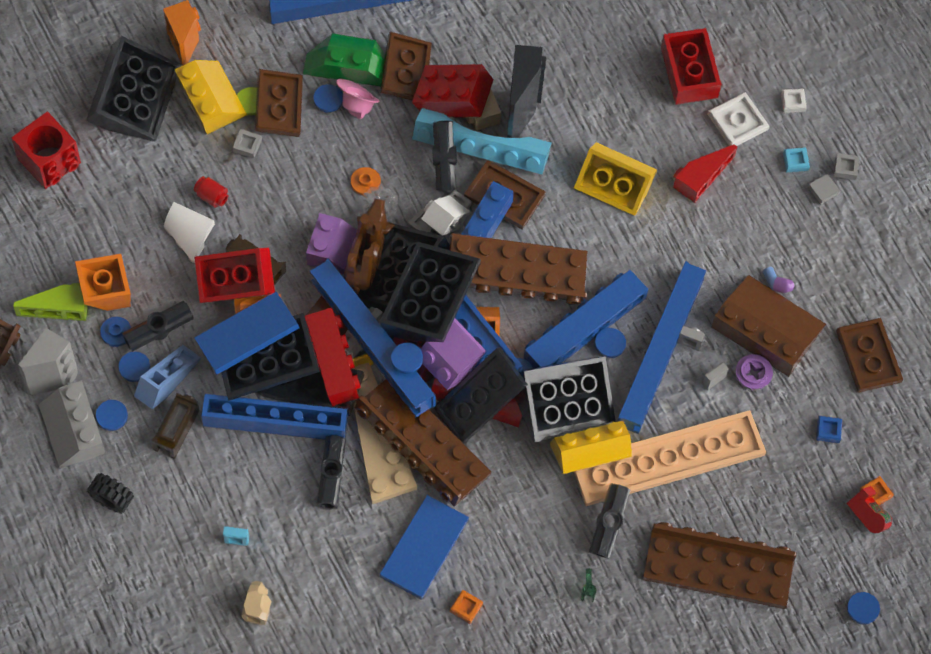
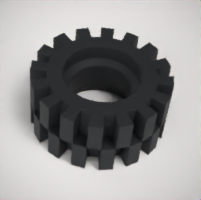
(110, 493)

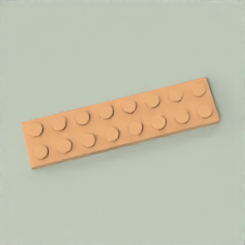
(676, 457)

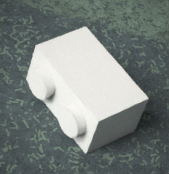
(445, 214)

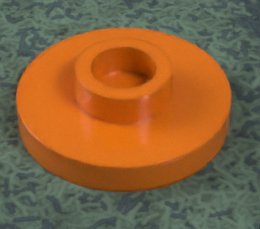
(363, 179)

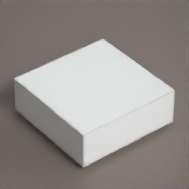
(793, 100)

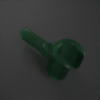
(588, 588)

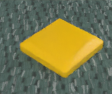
(362, 360)

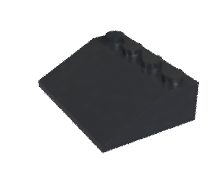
(525, 87)
(133, 90)
(395, 255)
(429, 294)
(275, 364)
(566, 398)

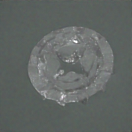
(382, 193)

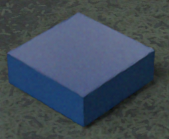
(829, 429)

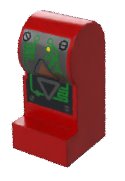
(869, 511)

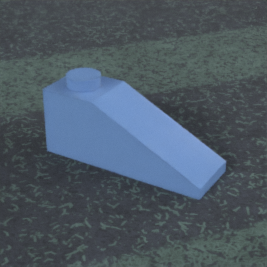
(165, 376)

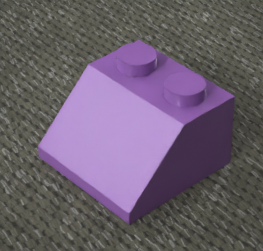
(331, 240)
(454, 357)

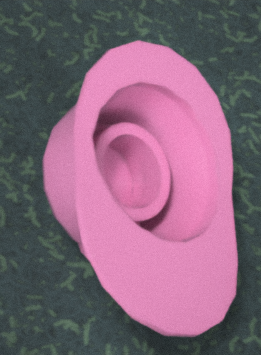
(356, 98)

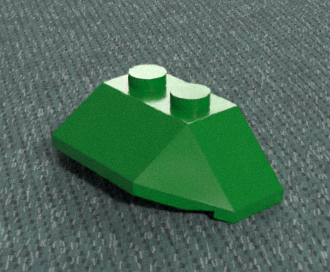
(346, 58)

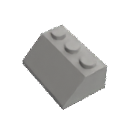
(48, 364)
(71, 425)

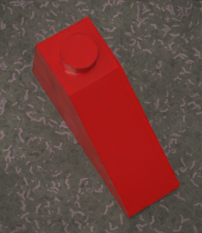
(701, 172)

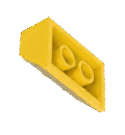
(210, 94)
(615, 178)
(592, 447)

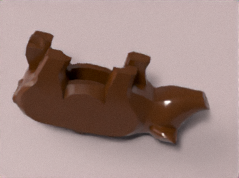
(367, 247)

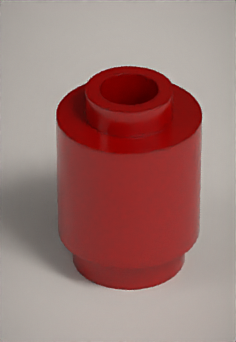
(211, 191)

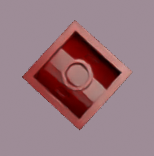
(42, 134)

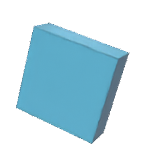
(796, 160)
(236, 536)

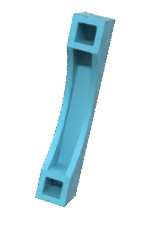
(522, 153)

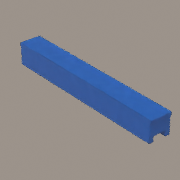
(293, 10)
(370, 336)
(661, 347)

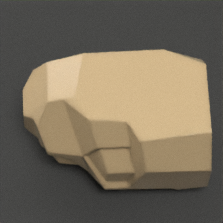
(256, 604)

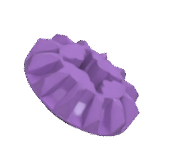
(758, 363)

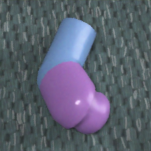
(777, 283)

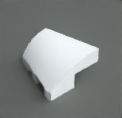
(188, 229)

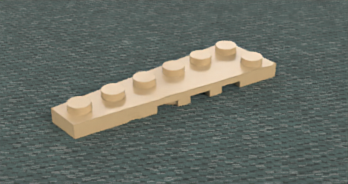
(385, 469)

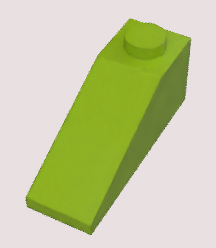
(56, 303)

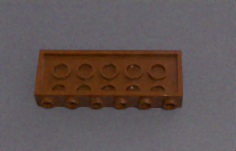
(525, 268)
(424, 444)
(719, 565)

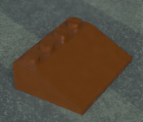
(767, 325)

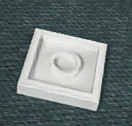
(738, 120)

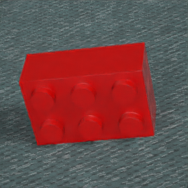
(690, 66)
(454, 89)
(234, 275)

